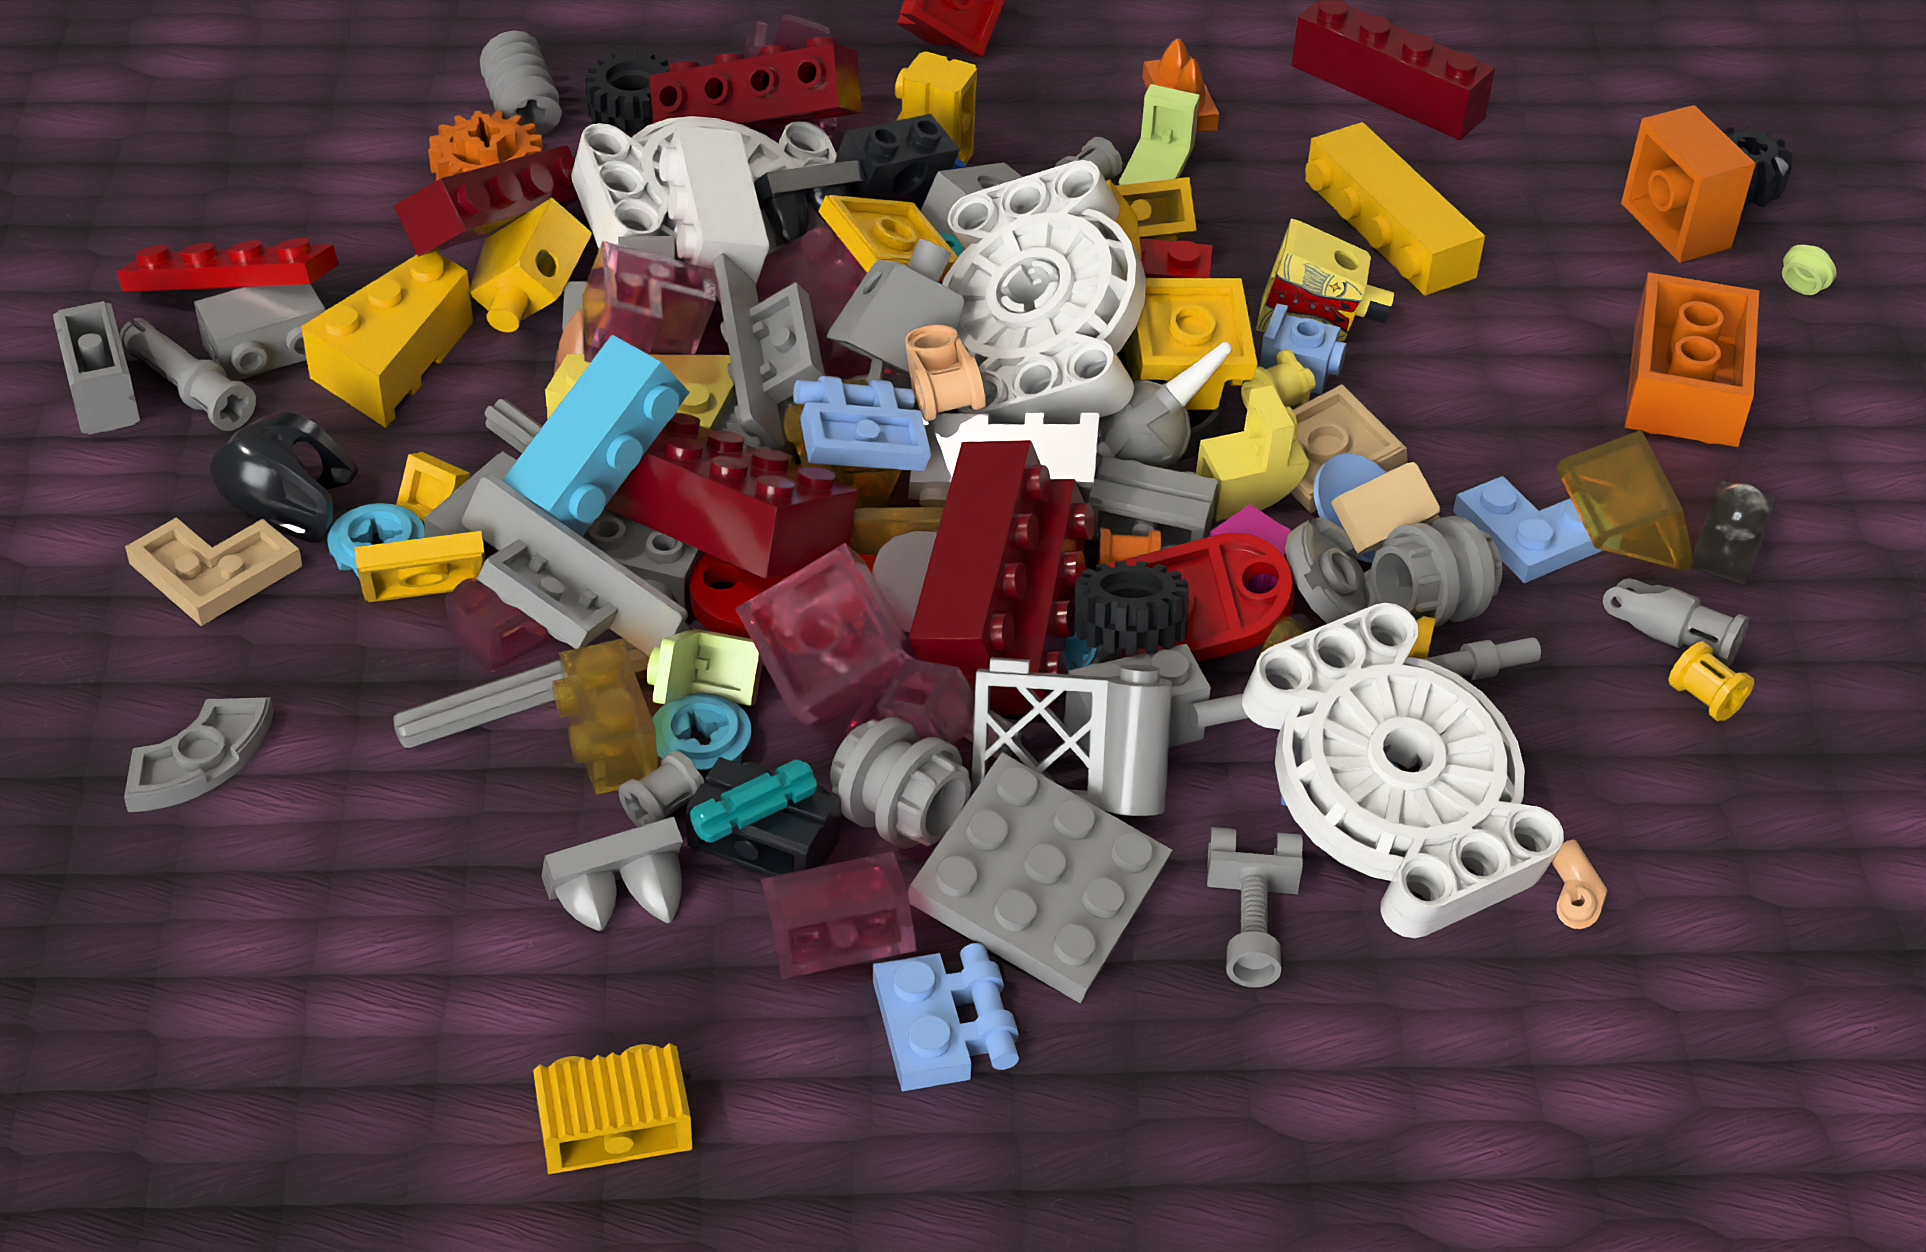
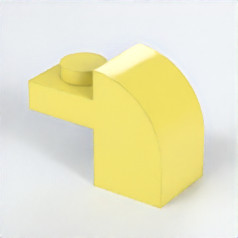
(1258, 462)

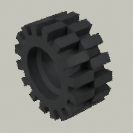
(620, 89)
(1131, 607)

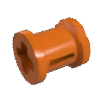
(1120, 547)

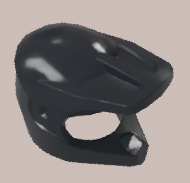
(270, 482)

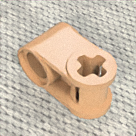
(942, 371)

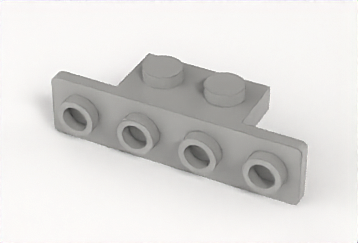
(768, 347)
(563, 576)

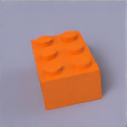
(1693, 360)

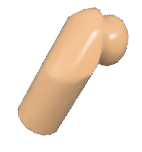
(1583, 889)

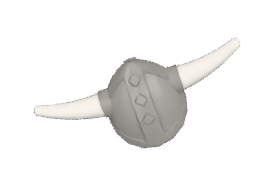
(1155, 421)

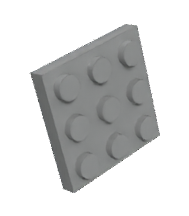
(1039, 876)

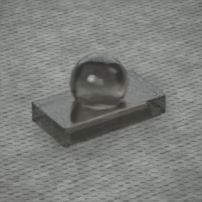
(1733, 531)

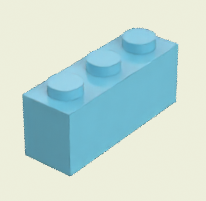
(597, 434)

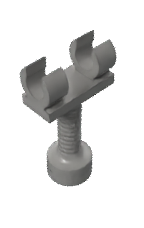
(1254, 954)

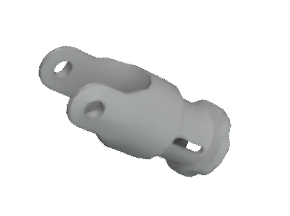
(1676, 618)

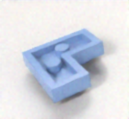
(1526, 538)

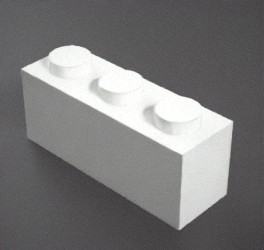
(713, 199)

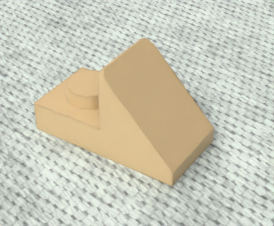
(1385, 504)

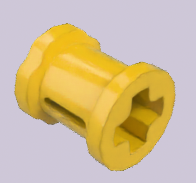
(1711, 681)

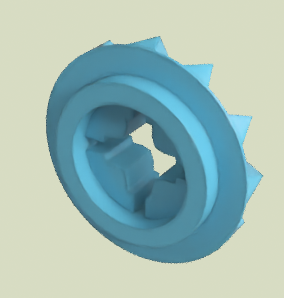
(356, 529)
(714, 718)

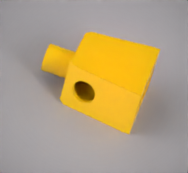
(527, 264)

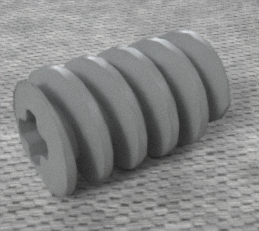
(520, 80)

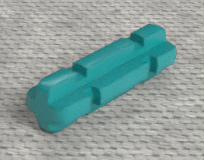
(753, 800)

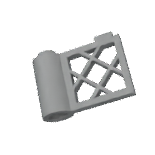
(1126, 731)

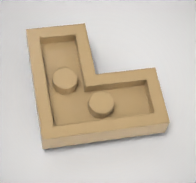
(213, 579)

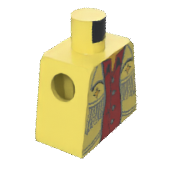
(1322, 281)

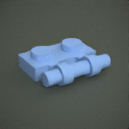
(861, 424)
(923, 1021)

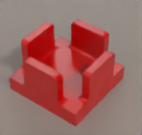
(952, 22)

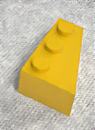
(389, 334)

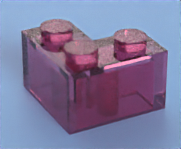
(645, 301)

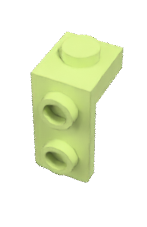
(1166, 136)
(705, 664)

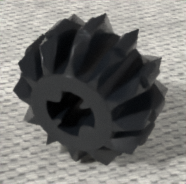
(1771, 166)

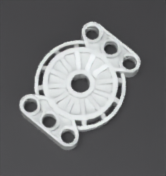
(622, 182)
(1050, 250)
(1389, 822)

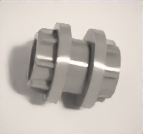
(1438, 569)
(899, 783)

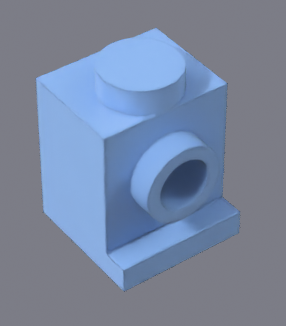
(1311, 342)

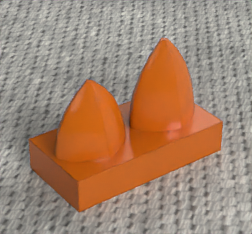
(1183, 73)

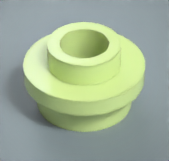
(1808, 269)

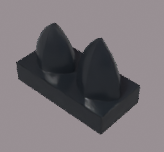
(787, 192)

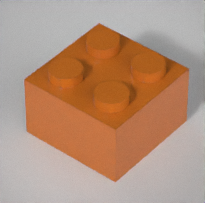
(1687, 183)

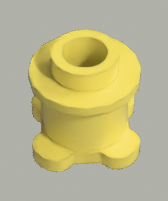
(1288, 378)

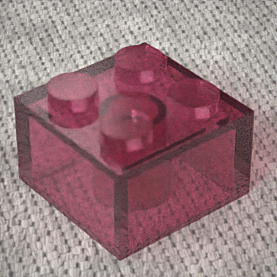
(826, 636)

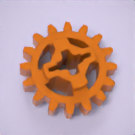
(480, 143)

